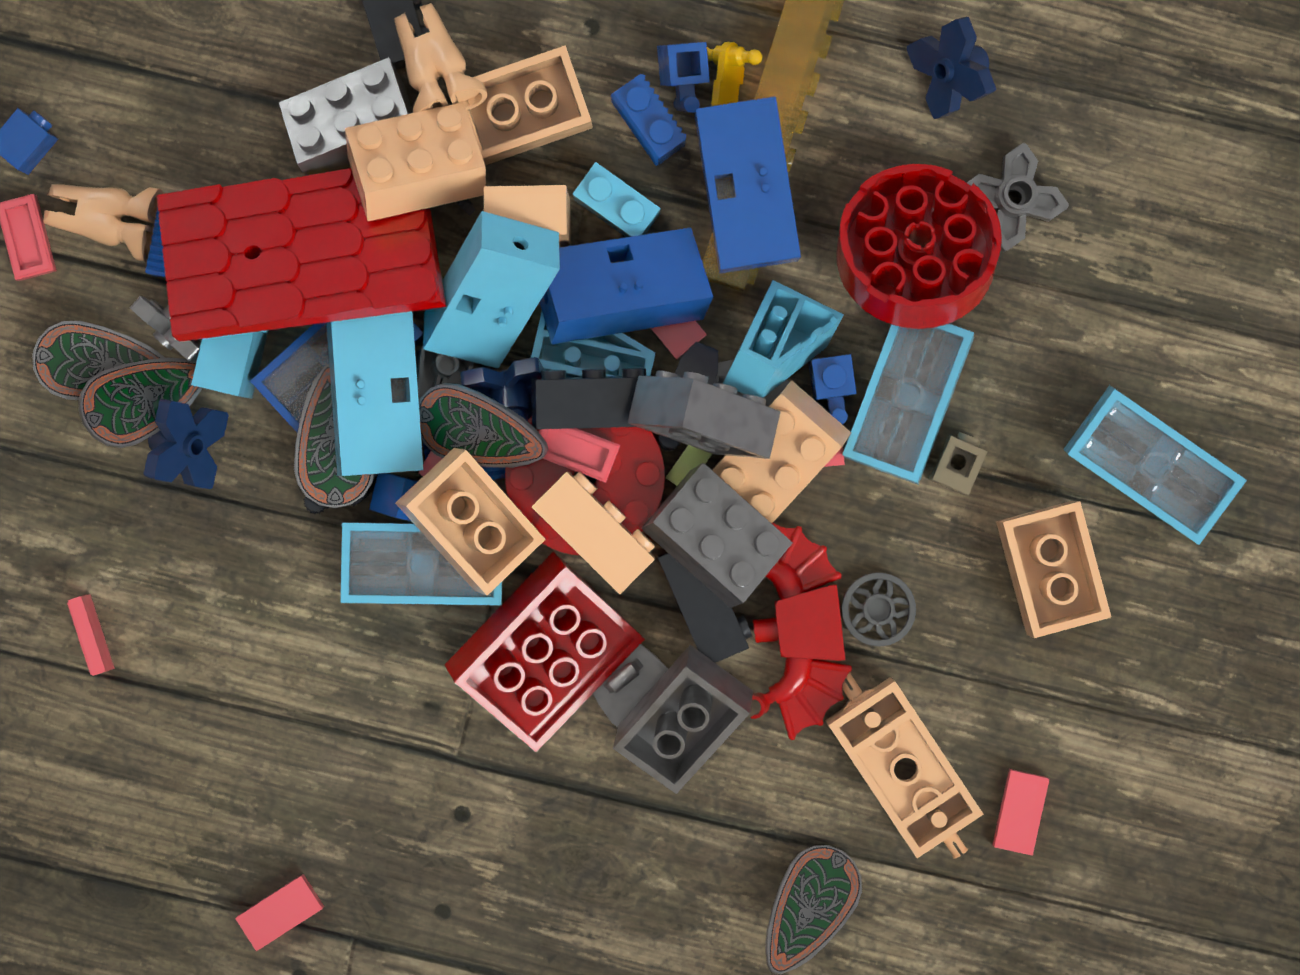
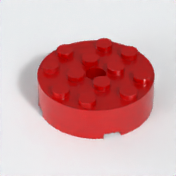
(918, 246)
(632, 485)

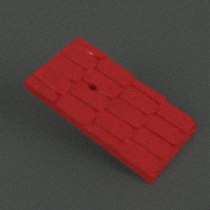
(290, 257)

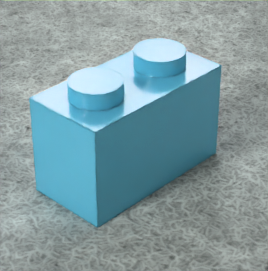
(616, 202)

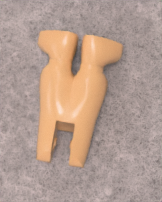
(436, 57)
(100, 215)

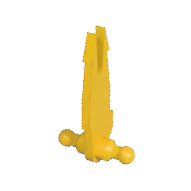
(730, 70)

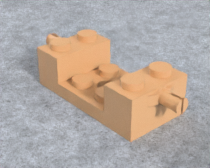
(878, 731)

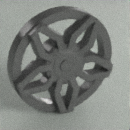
(878, 609)

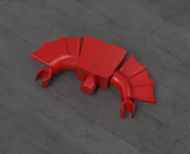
(806, 630)

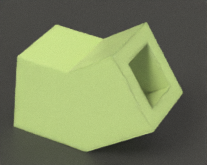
(687, 461)

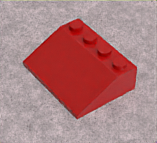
(543, 652)

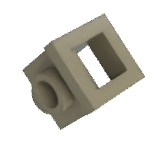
(964, 478)

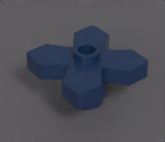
(955, 67)
(507, 387)
(184, 443)

